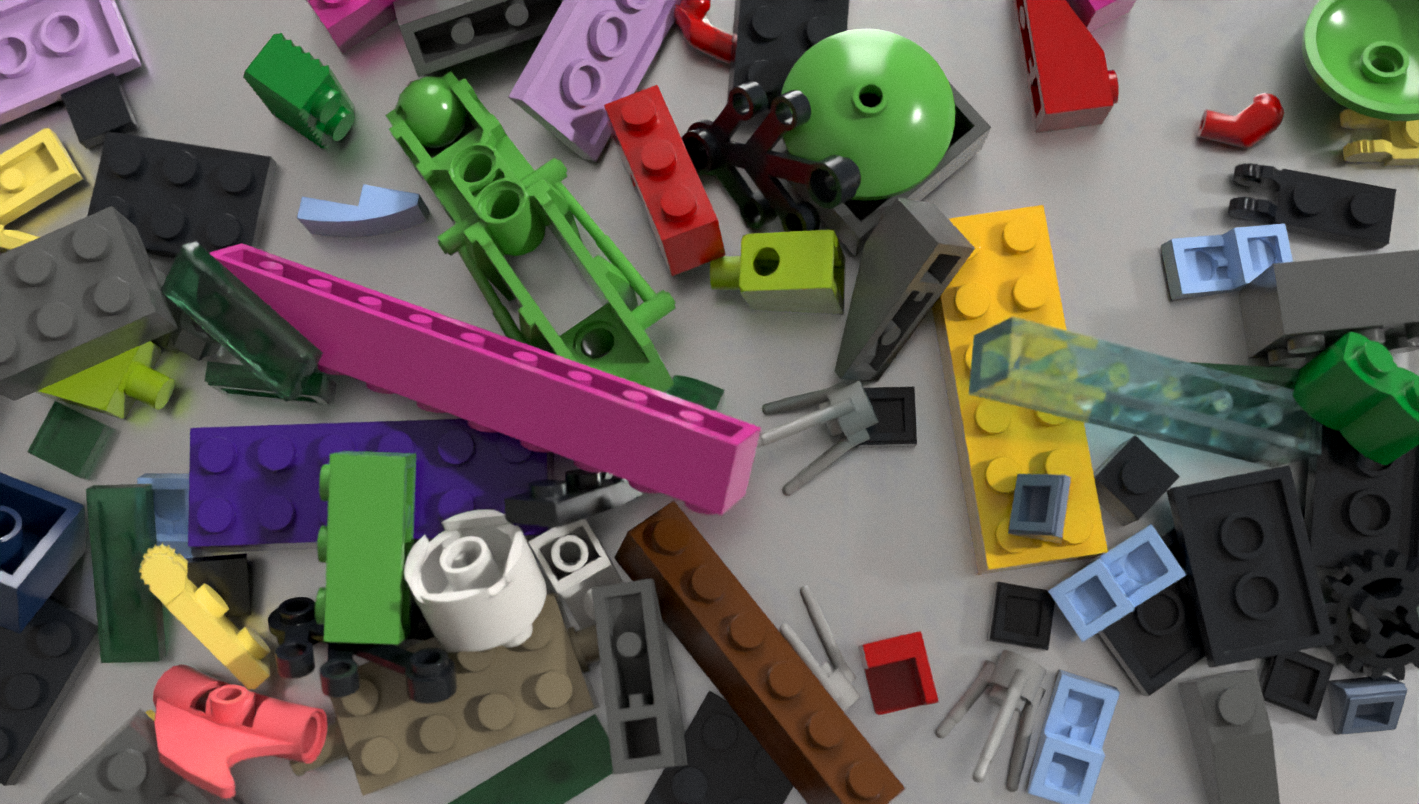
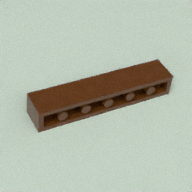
(754, 665)

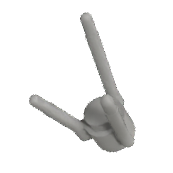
(842, 408)
(836, 679)
(1014, 686)

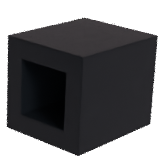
(1132, 481)

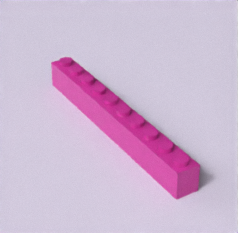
(508, 385)

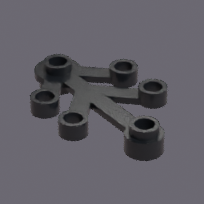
(712, 153)
(427, 672)

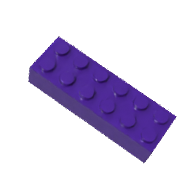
(262, 481)

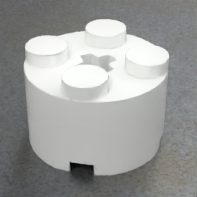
(476, 582)

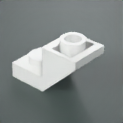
(575, 565)

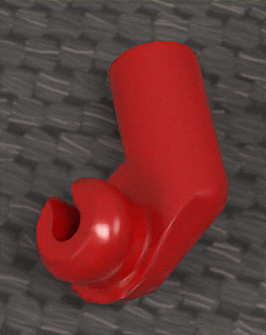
(699, 32)
(1246, 127)

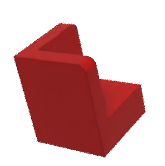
(898, 673)

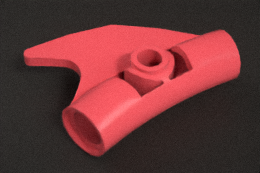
(212, 725)

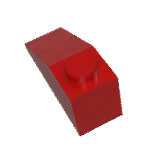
(1063, 67)

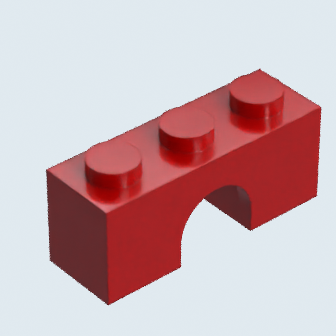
(666, 180)

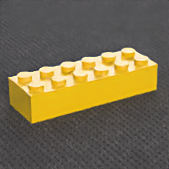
(995, 441)

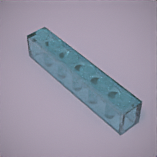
(1141, 393)

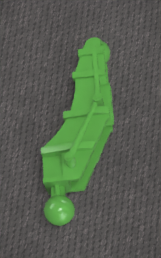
(504, 210)

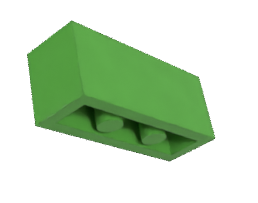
(366, 546)

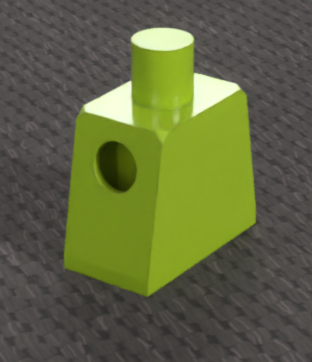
(806, 274)
(117, 384)

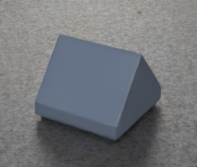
(1040, 506)
(1366, 704)

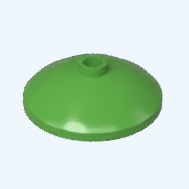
(1366, 55)
(890, 143)

